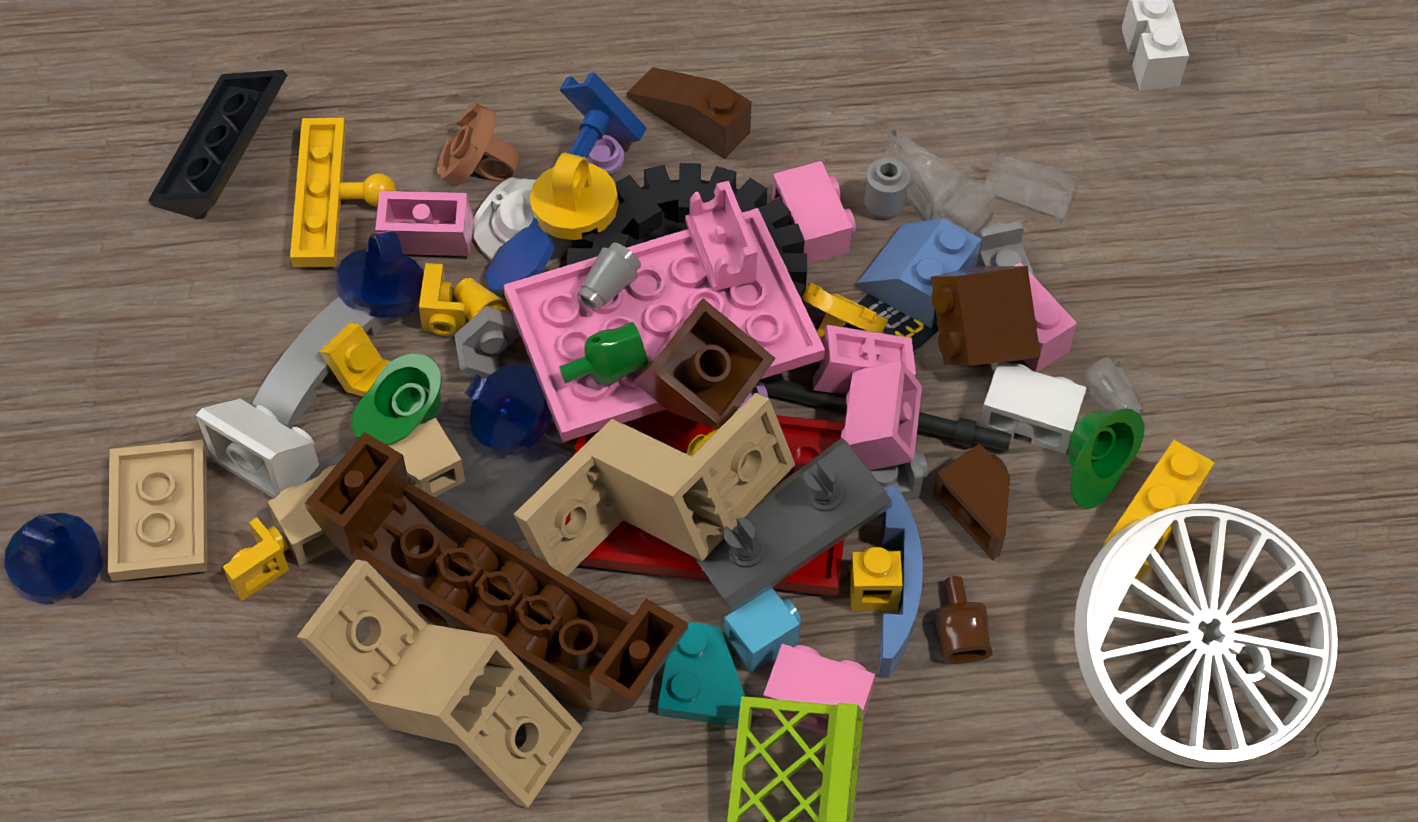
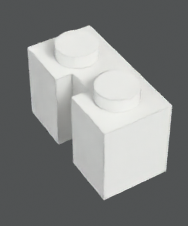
(1159, 44)
(1032, 405)

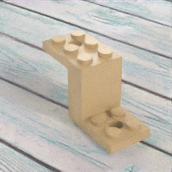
(657, 487)
(441, 682)

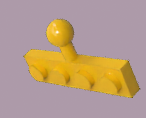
(321, 191)

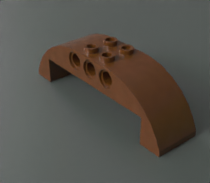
(481, 583)

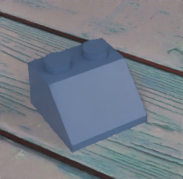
(911, 257)

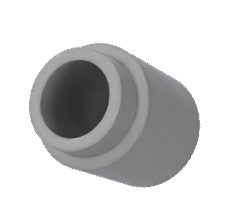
(886, 188)

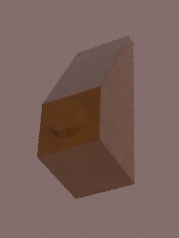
(696, 107)

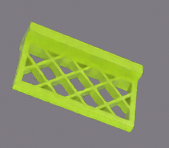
(840, 762)

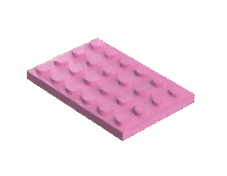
(667, 286)

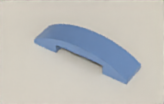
(901, 534)

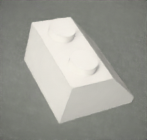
(257, 446)

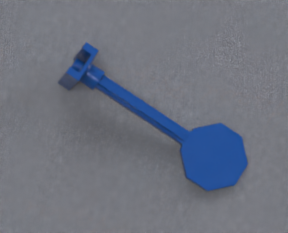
(603, 115)

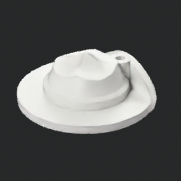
(504, 215)

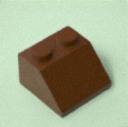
(985, 315)
(704, 367)

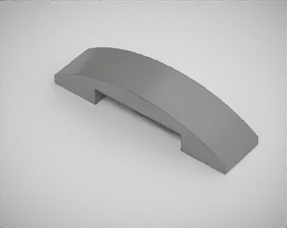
(301, 368)

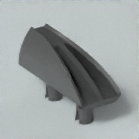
(795, 524)

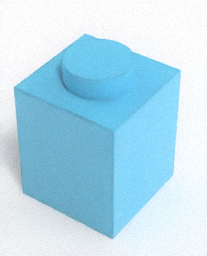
(761, 628)

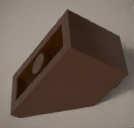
(977, 496)

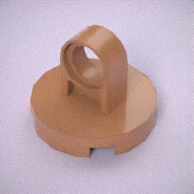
(476, 149)

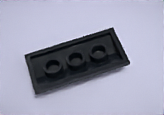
(216, 142)

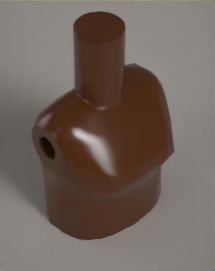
(962, 626)

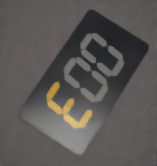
(899, 323)

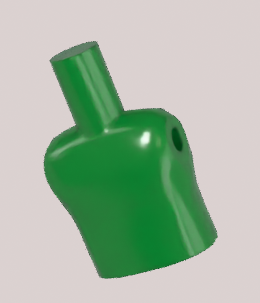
(608, 356)

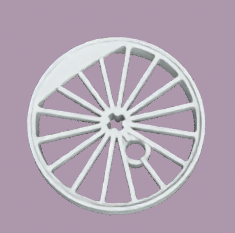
(1115, 573)

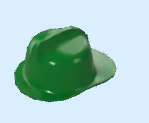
(399, 399)
(1101, 451)

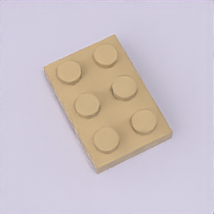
(157, 510)

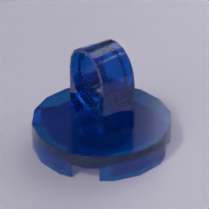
(380, 277)
(508, 409)
(53, 558)

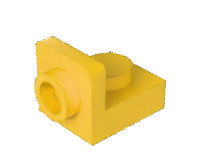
(436, 307)
(353, 359)
(259, 565)

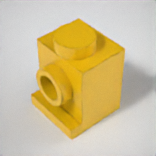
(875, 570)

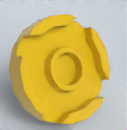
(573, 198)
(842, 311)

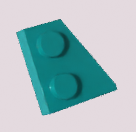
(701, 679)

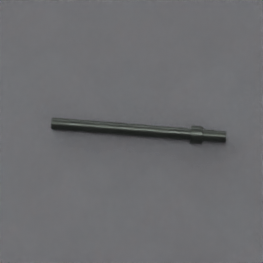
(962, 431)

